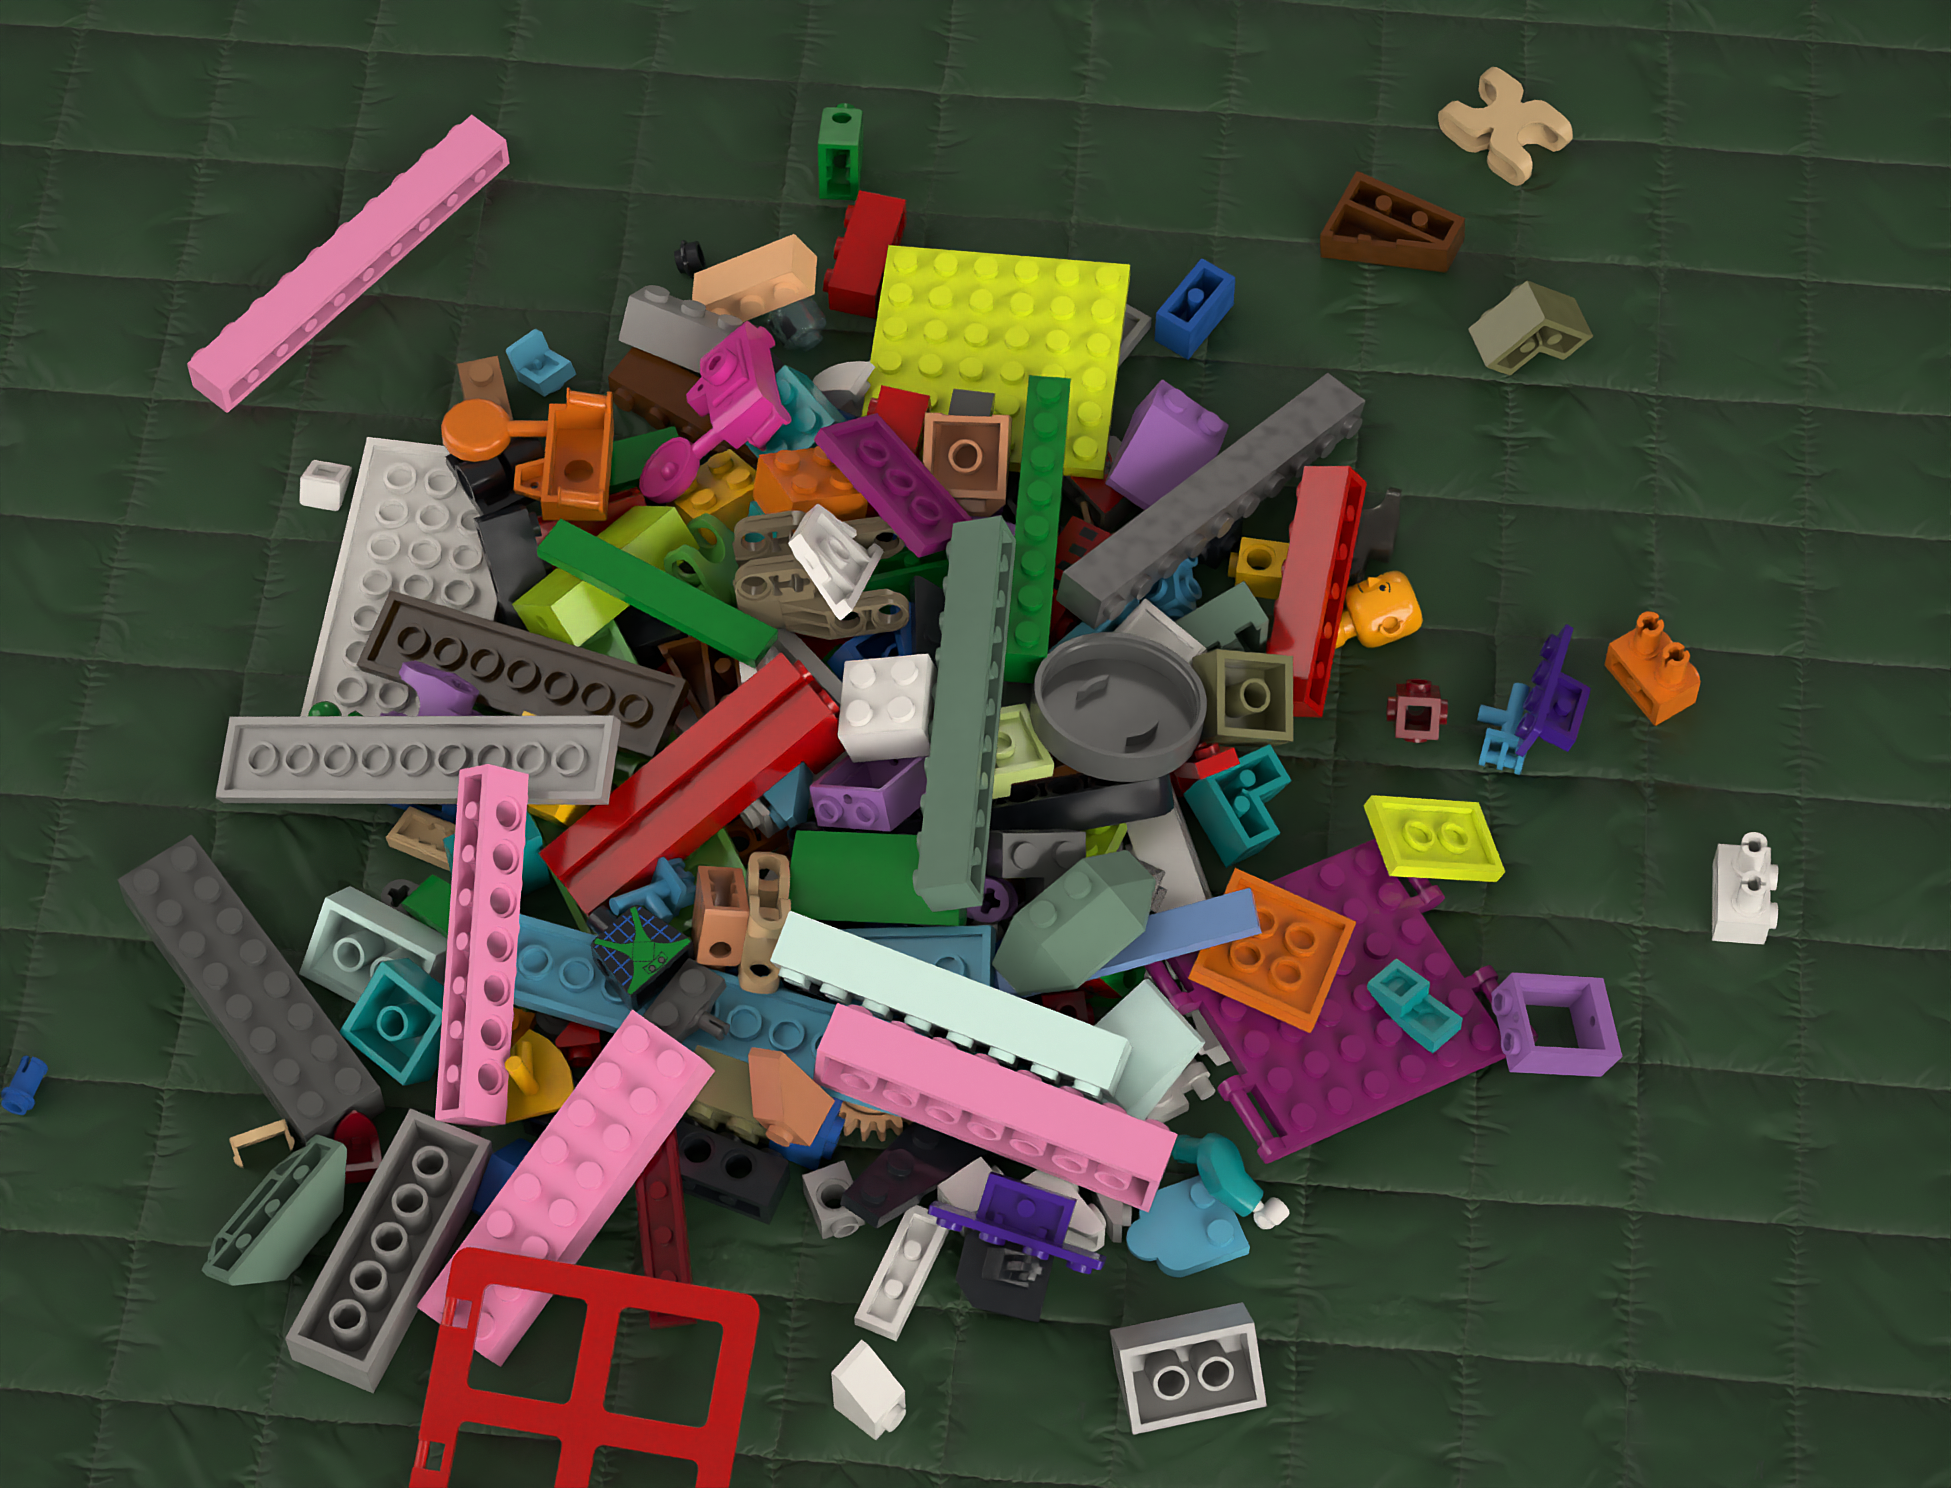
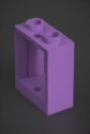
(869, 793)
(1590, 1016)

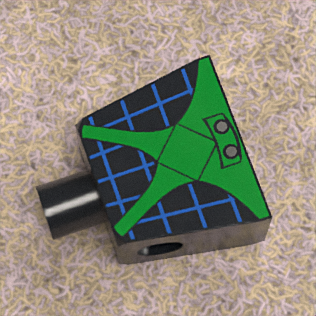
(637, 952)

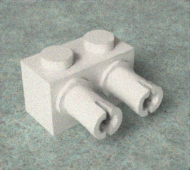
(1742, 891)

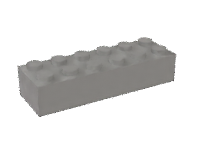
(390, 1251)

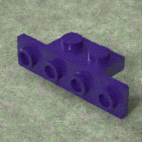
(1555, 702)
(1023, 1216)

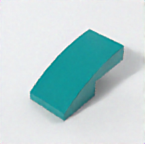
(1408, 1002)

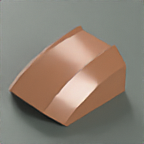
(970, 458)

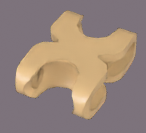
(1505, 126)
(767, 916)

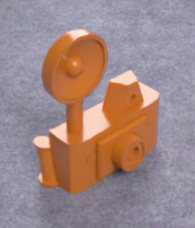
(578, 451)

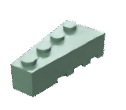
(1229, 622)

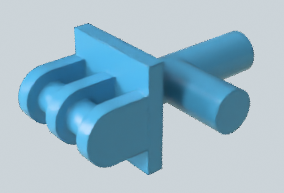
(1504, 741)
(665, 896)

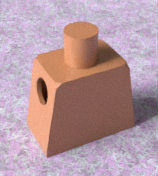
(719, 917)

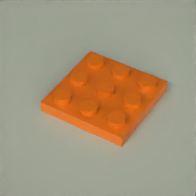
(1285, 966)

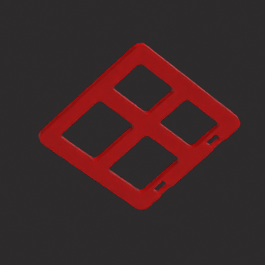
(583, 1420)

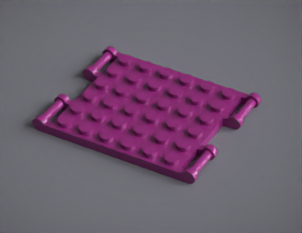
(1356, 1055)

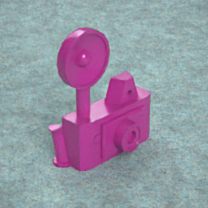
(743, 406)

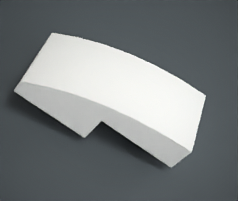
(844, 382)

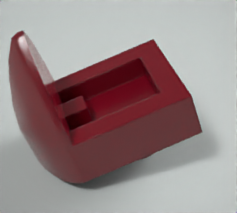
(362, 1146)

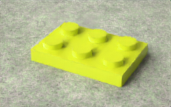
(1434, 838)

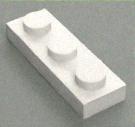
(901, 1273)

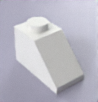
(868, 1392)

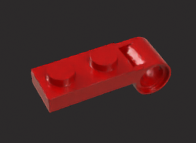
(1204, 762)

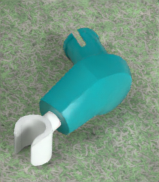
(1226, 1177)

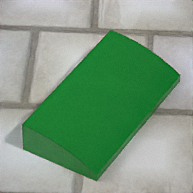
(860, 879)

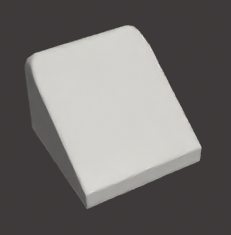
(324, 485)

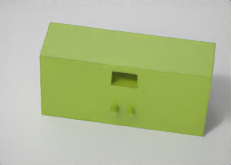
(575, 610)

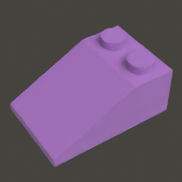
(1164, 445)

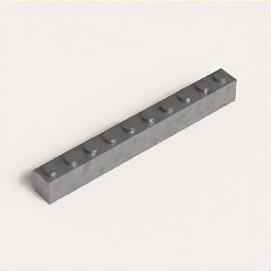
(1210, 502)

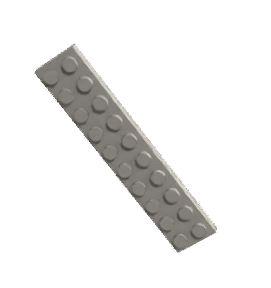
(414, 758)

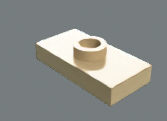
(421, 836)

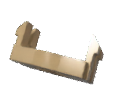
(258, 1135)

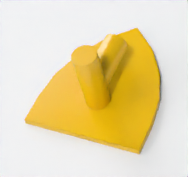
(537, 1078)

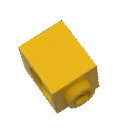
(1260, 553)

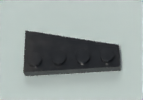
(907, 1172)

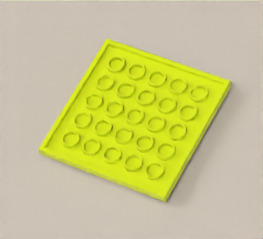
(993, 323)

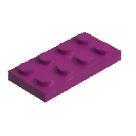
(893, 482)

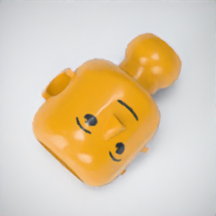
(1379, 611)

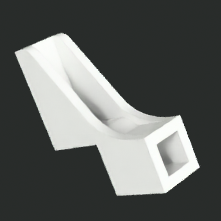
(967, 1187)

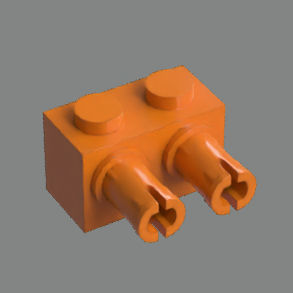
(1653, 669)

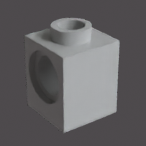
(826, 1185)

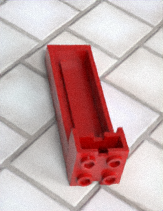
(698, 783)

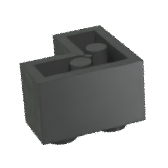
(1035, 855)

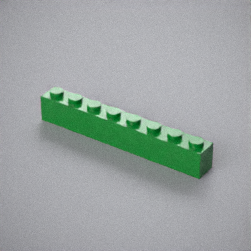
(1037, 526)

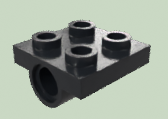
(491, 481)

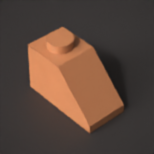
(786, 1098)

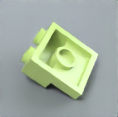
(1019, 751)

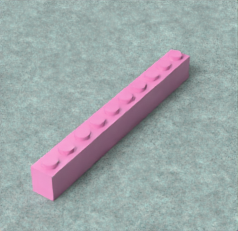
(348, 263)

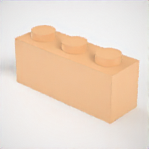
(758, 280)

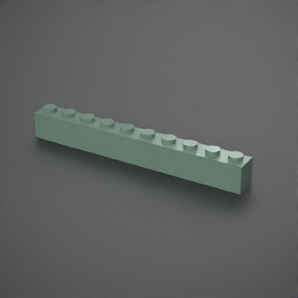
(965, 715)

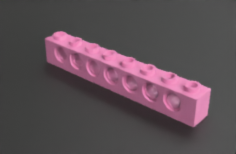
(482, 946)

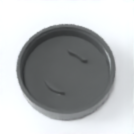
(1118, 707)

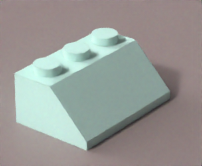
(359, 934)

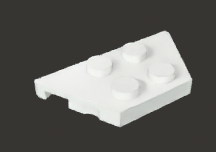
(833, 558)

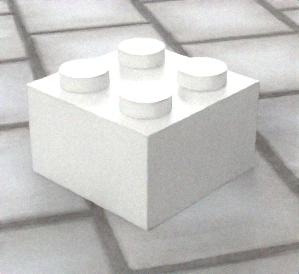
(887, 707)

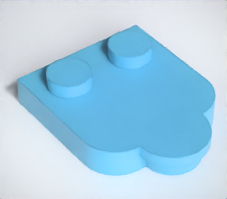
(1186, 1230)

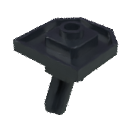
(1003, 1278)

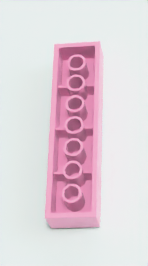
(993, 1106)
(578, 1172)

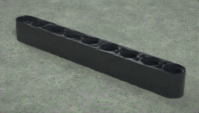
(1054, 803)

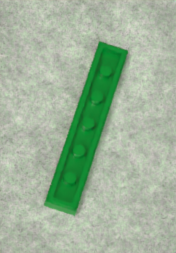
(657, 593)

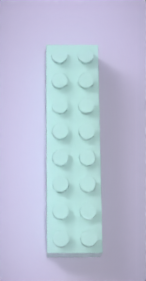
(952, 1004)

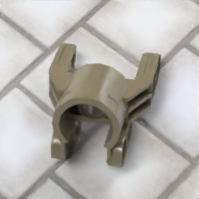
(782, 594)

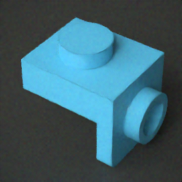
(538, 365)

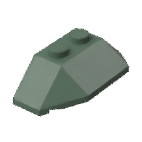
(1076, 924)
(282, 1217)

